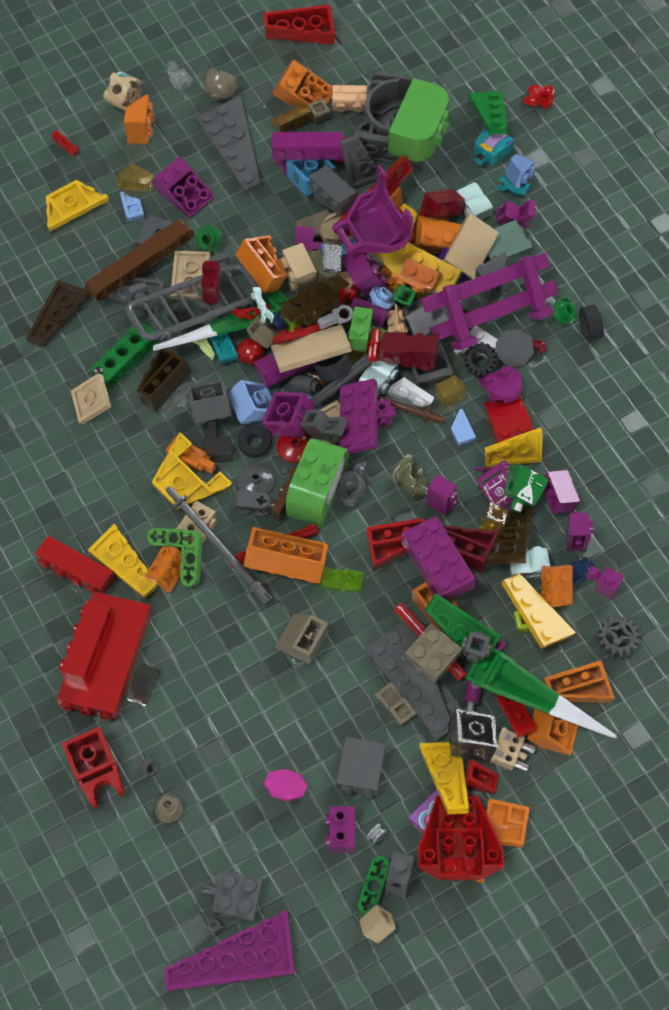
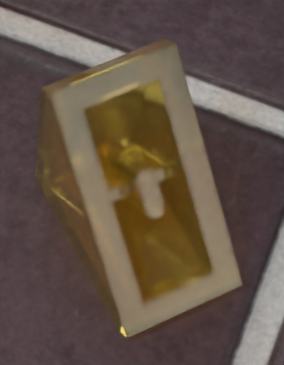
(135, 178)

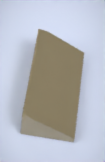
(313, 221)

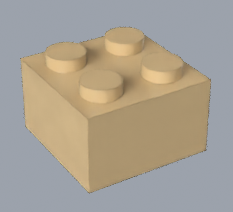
(298, 268)

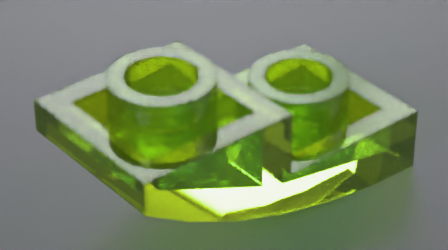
(342, 580)

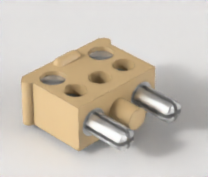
(506, 743)

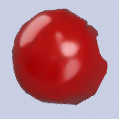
(250, 351)

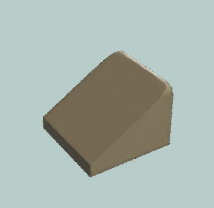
(319, 111)

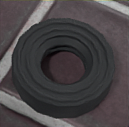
(254, 430)

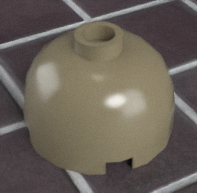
(219, 85)

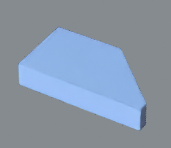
(132, 207)
(462, 430)

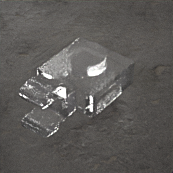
(179, 78)

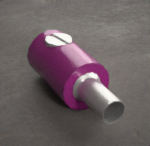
(472, 696)

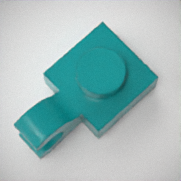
(509, 185)

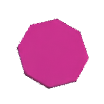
(285, 785)

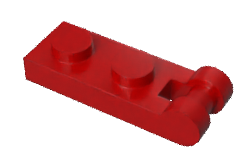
(517, 716)

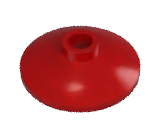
(289, 451)

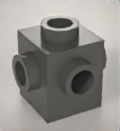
(476, 639)

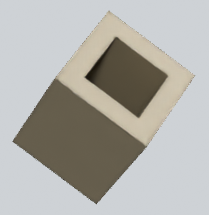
(262, 332)

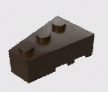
(162, 379)

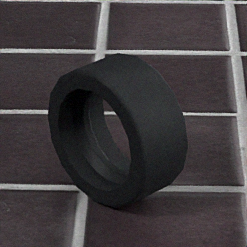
(591, 322)
(333, 367)

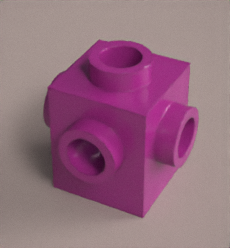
(385, 412)

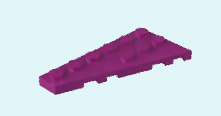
(246, 956)

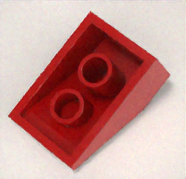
(507, 419)

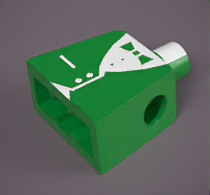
(523, 487)

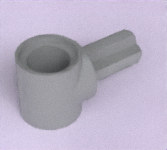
(334, 317)

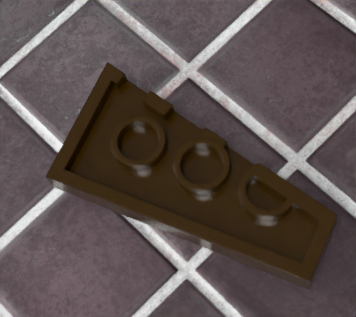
(57, 310)
(513, 539)

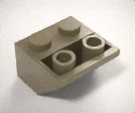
(303, 637)

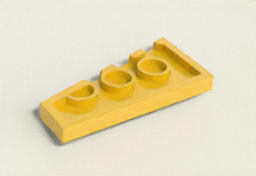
(447, 776)

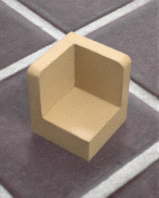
(377, 924)

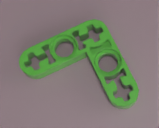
(187, 547)

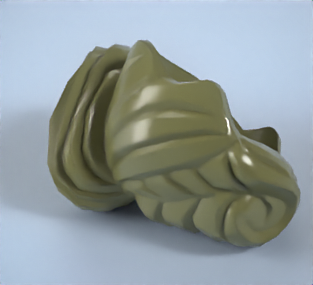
(410, 476)

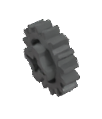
(621, 628)

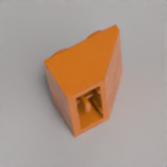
(138, 121)

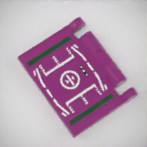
(494, 484)

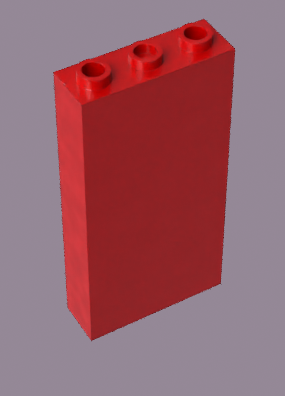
(113, 663)

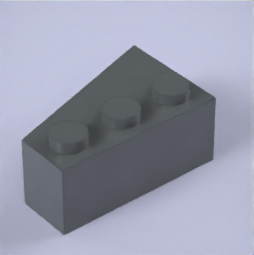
(332, 191)

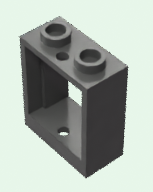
(430, 379)

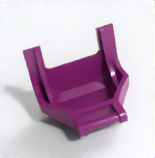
(375, 222)

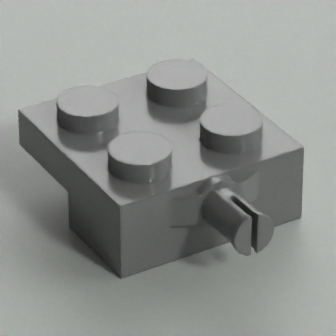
(235, 895)

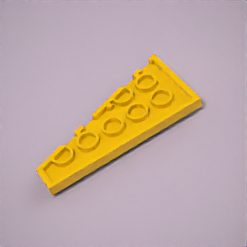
(396, 260)

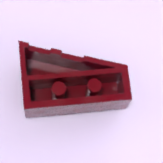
(409, 351)

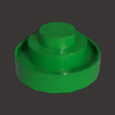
(208, 238)
(564, 311)

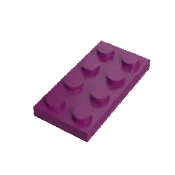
(359, 407)

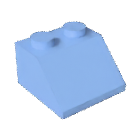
(250, 401)

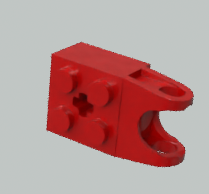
(96, 771)

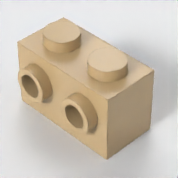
(206, 514)

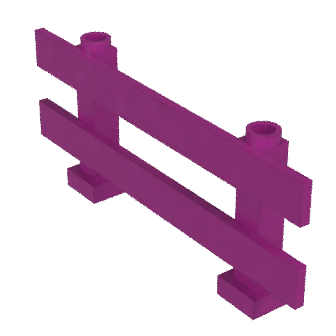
(460, 322)

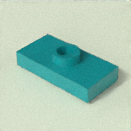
(224, 348)

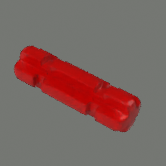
(65, 143)

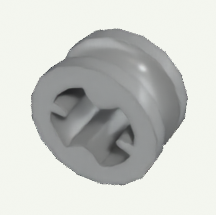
(376, 834)

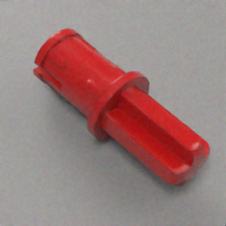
(374, 345)

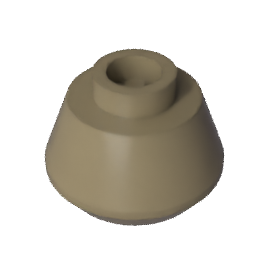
(168, 809)

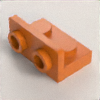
(166, 568)

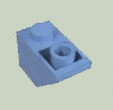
(520, 170)

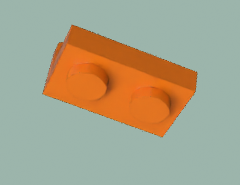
(557, 585)

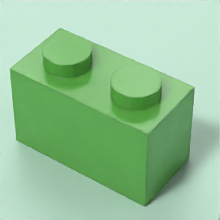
(360, 328)

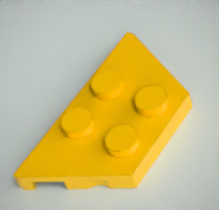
(71, 203)

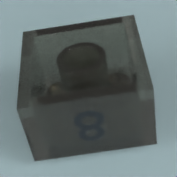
(472, 735)

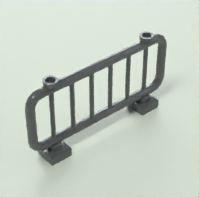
(139, 296)

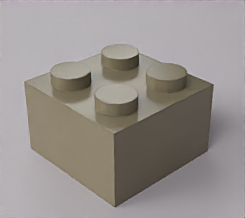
(433, 653)

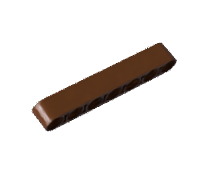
(139, 260)

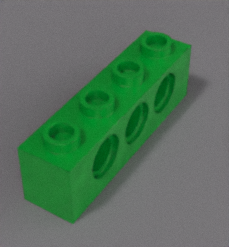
(125, 363)

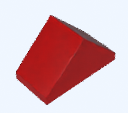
(481, 778)

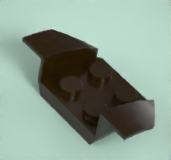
(314, 301)

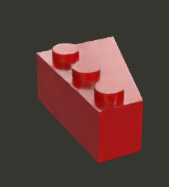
(385, 541)

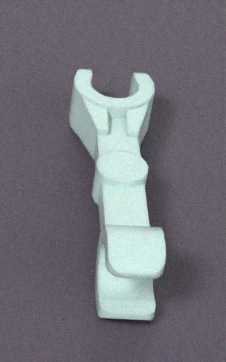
(265, 313)

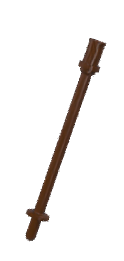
(426, 414)

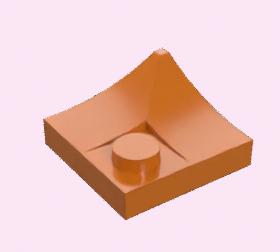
(508, 821)

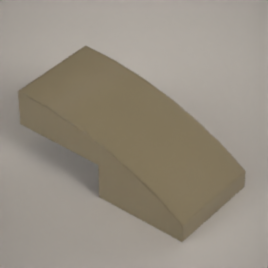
(395, 704)

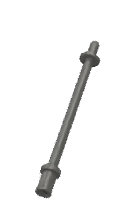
(255, 586)

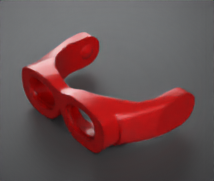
(245, 312)

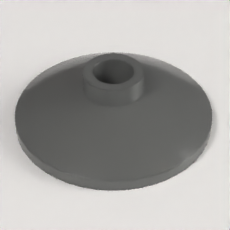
(263, 485)

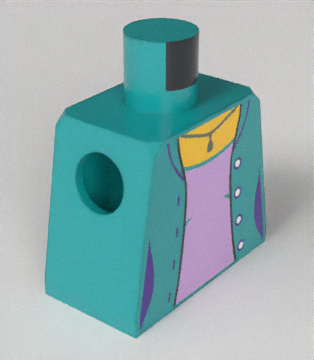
(492, 148)

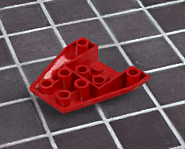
(460, 844)

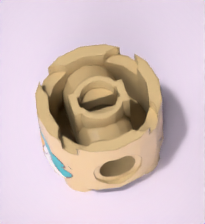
(122, 90)

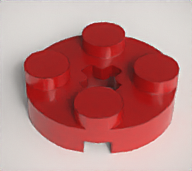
(346, 298)

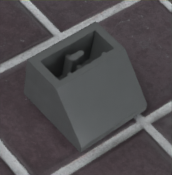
(494, 264)
(421, 321)

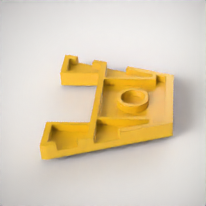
(184, 481)

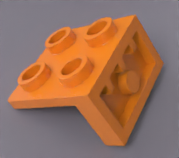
(419, 276)

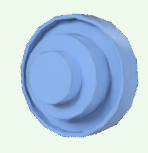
(382, 297)

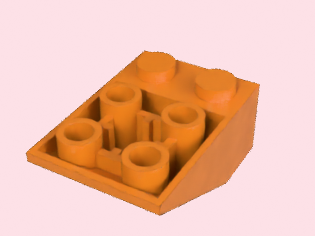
(301, 87)

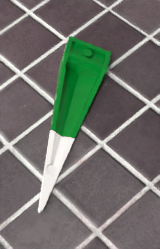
(228, 323)
(510, 680)

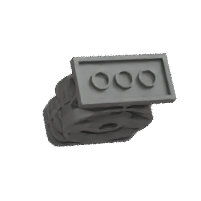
(381, 108)

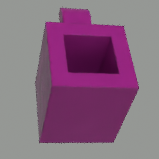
(607, 582)

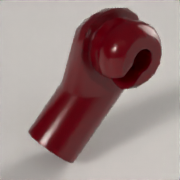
(540, 345)

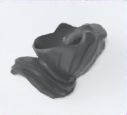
(353, 485)

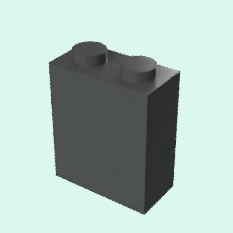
(361, 767)

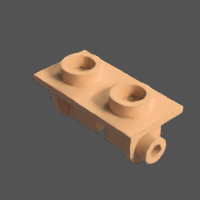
(396, 320)

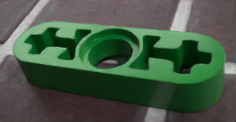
(373, 870)

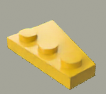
(516, 450)

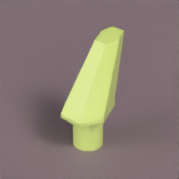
(206, 347)

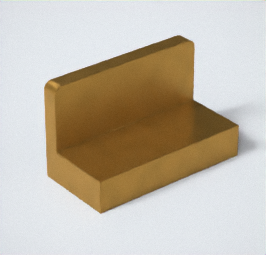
(292, 119)

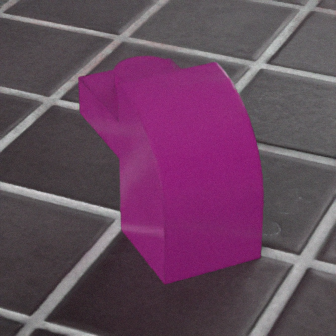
(522, 214)
(306, 236)

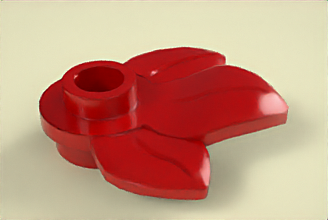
(539, 96)

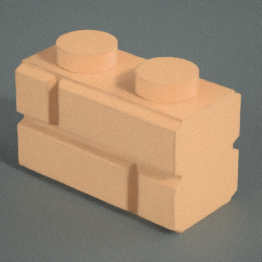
(349, 98)

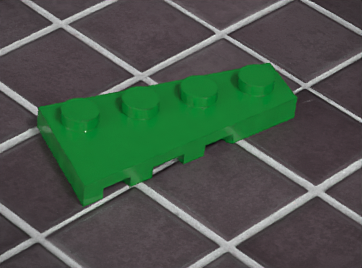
(491, 110)
(457, 623)

